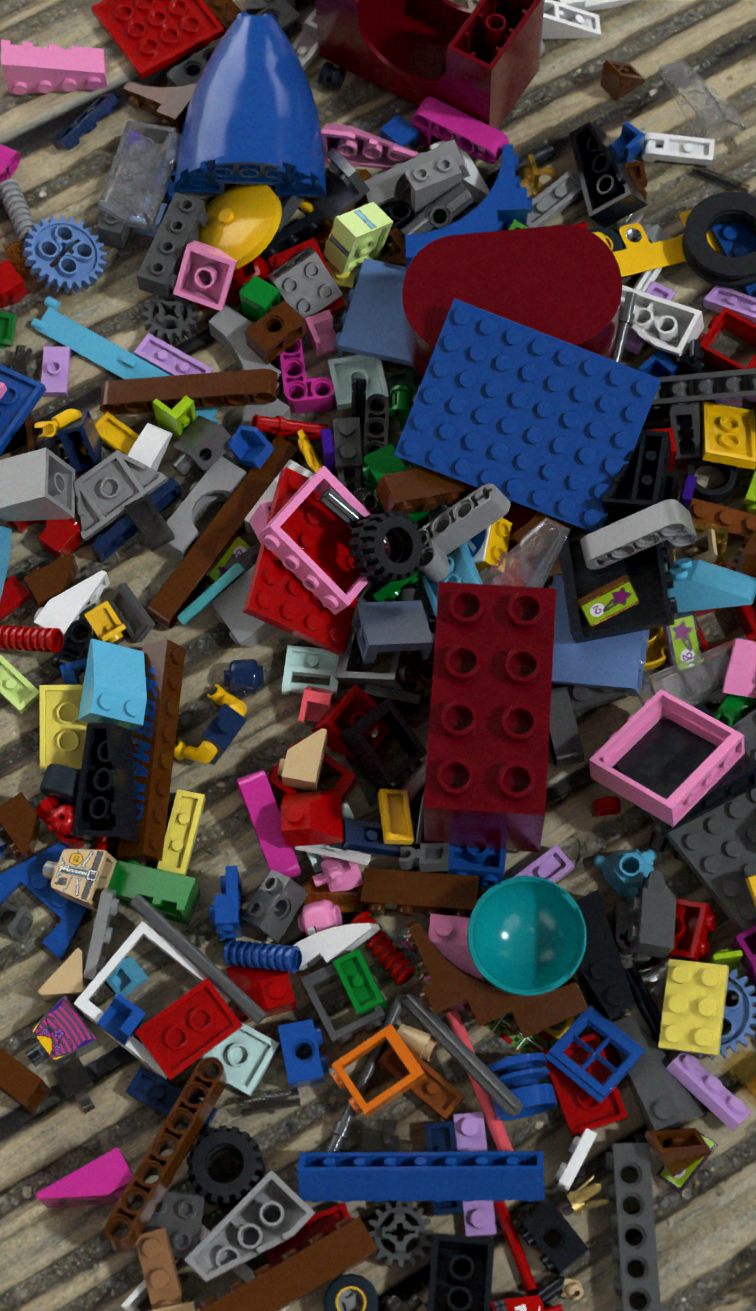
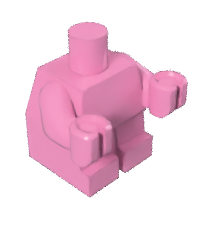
(338, 874)

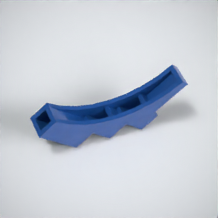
(501, 206)

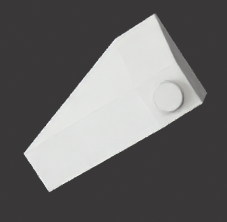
(664, 322)

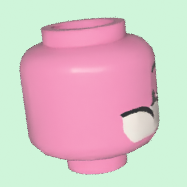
(319, 916)

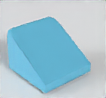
(127, 977)

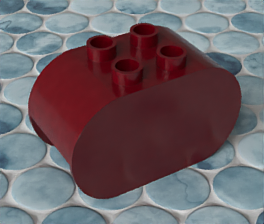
(538, 276)

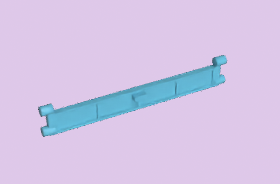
(99, 349)

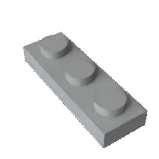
(554, 200)
(101, 933)

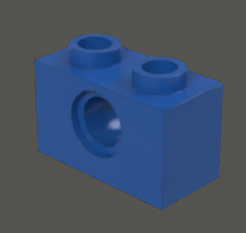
(292, 1038)

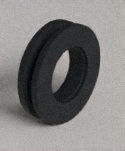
(700, 255)

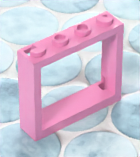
(297, 560)
(681, 801)

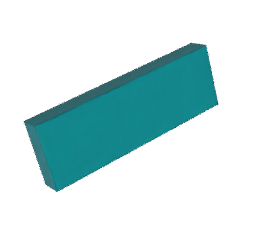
(211, 593)

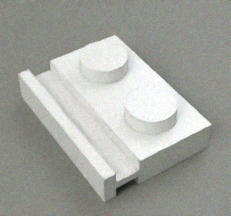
(579, 1149)

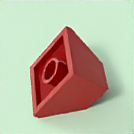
(343, 714)
(312, 818)
(267, 988)

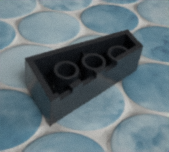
(604, 179)
(106, 786)
(601, 965)

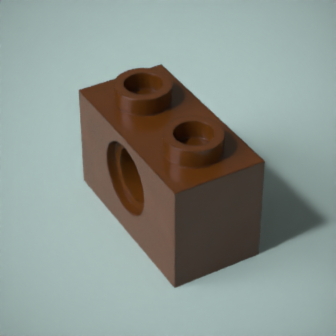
(271, 344)

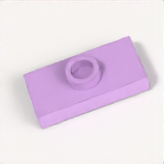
(56, 371)

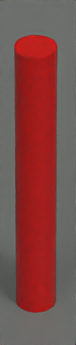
(515, 1246)

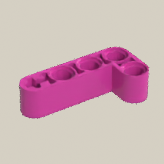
(447, 123)
(301, 386)
(267, 823)

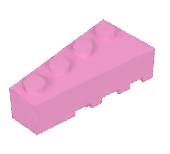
(52, 68)

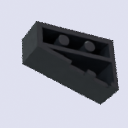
(643, 478)

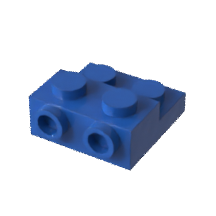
(485, 863)
(227, 908)

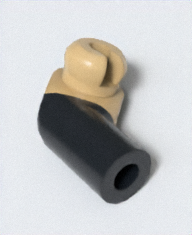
(562, 1287)

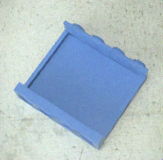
(376, 314)
(598, 663)

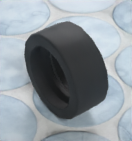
(712, 495)

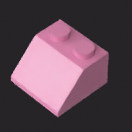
(205, 275)

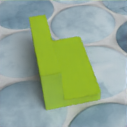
(177, 419)

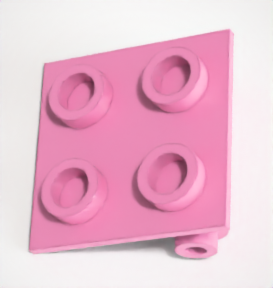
(741, 669)

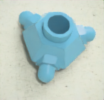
(626, 869)

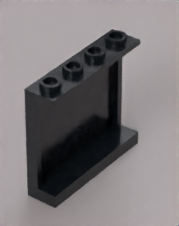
(647, 576)
(670, 756)

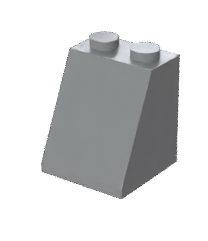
(36, 487)
(229, 610)

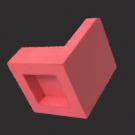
(315, 703)

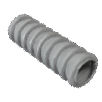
(16, 208)

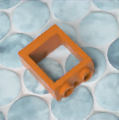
(415, 1072)

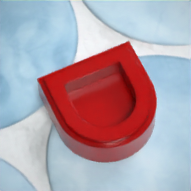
(606, 806)

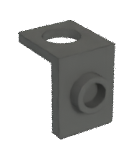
(21, 923)

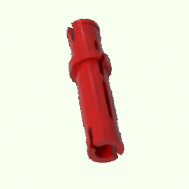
(280, 426)

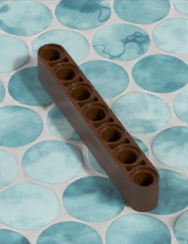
(205, 389)
(165, 1167)

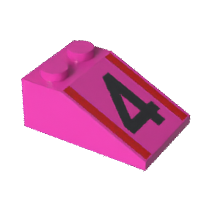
(92, 1184)

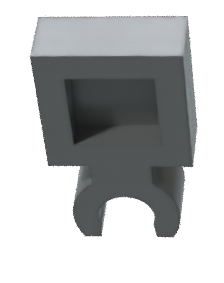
(429, 858)

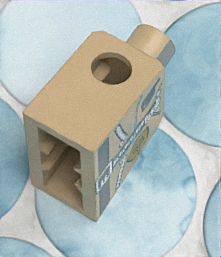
(81, 875)

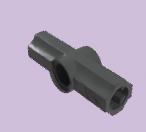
(449, 205)

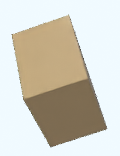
(702, 549)
(66, 980)

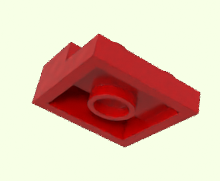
(691, 930)

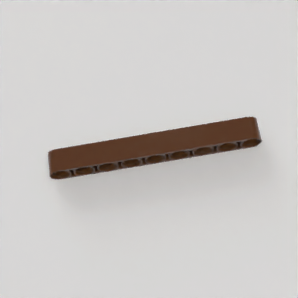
(189, 576)

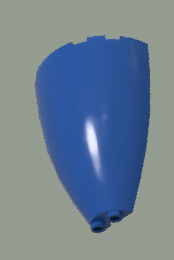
(252, 117)

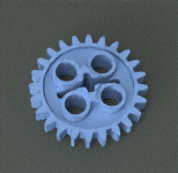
(47, 239)
(738, 1017)

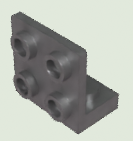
(342, 187)
(305, 283)
(182, 1219)

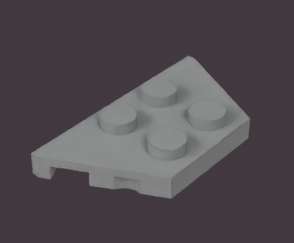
(110, 487)

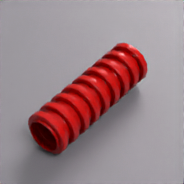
(31, 638)
(386, 952)

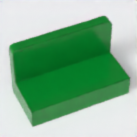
(359, 982)

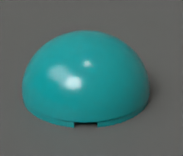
(526, 935)

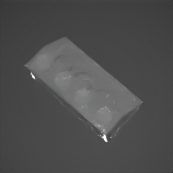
(140, 174)
(693, 679)

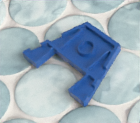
(31, 876)

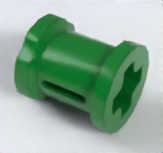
(401, 401)

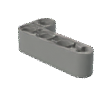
(458, 526)
(637, 532)

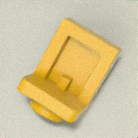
(105, 622)

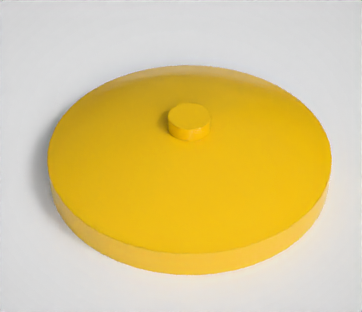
(242, 221)

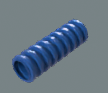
(262, 956)

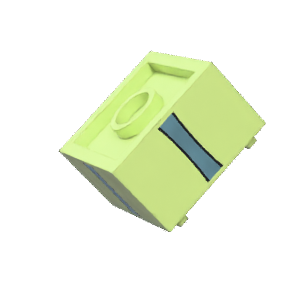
(357, 236)

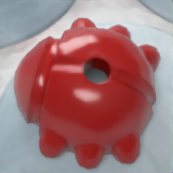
(62, 826)

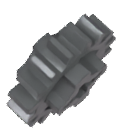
(170, 317)
(415, 1234)

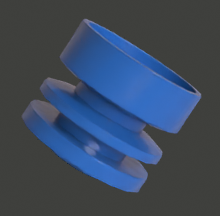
(521, 1076)

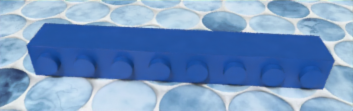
(421, 1176)

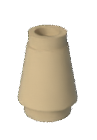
(419, 1042)

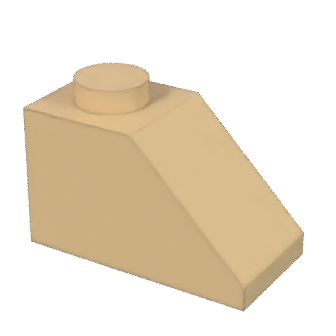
(304, 762)

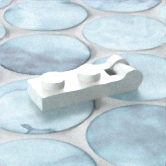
(678, 149)

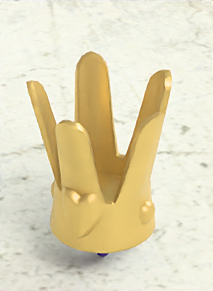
(577, 1198)

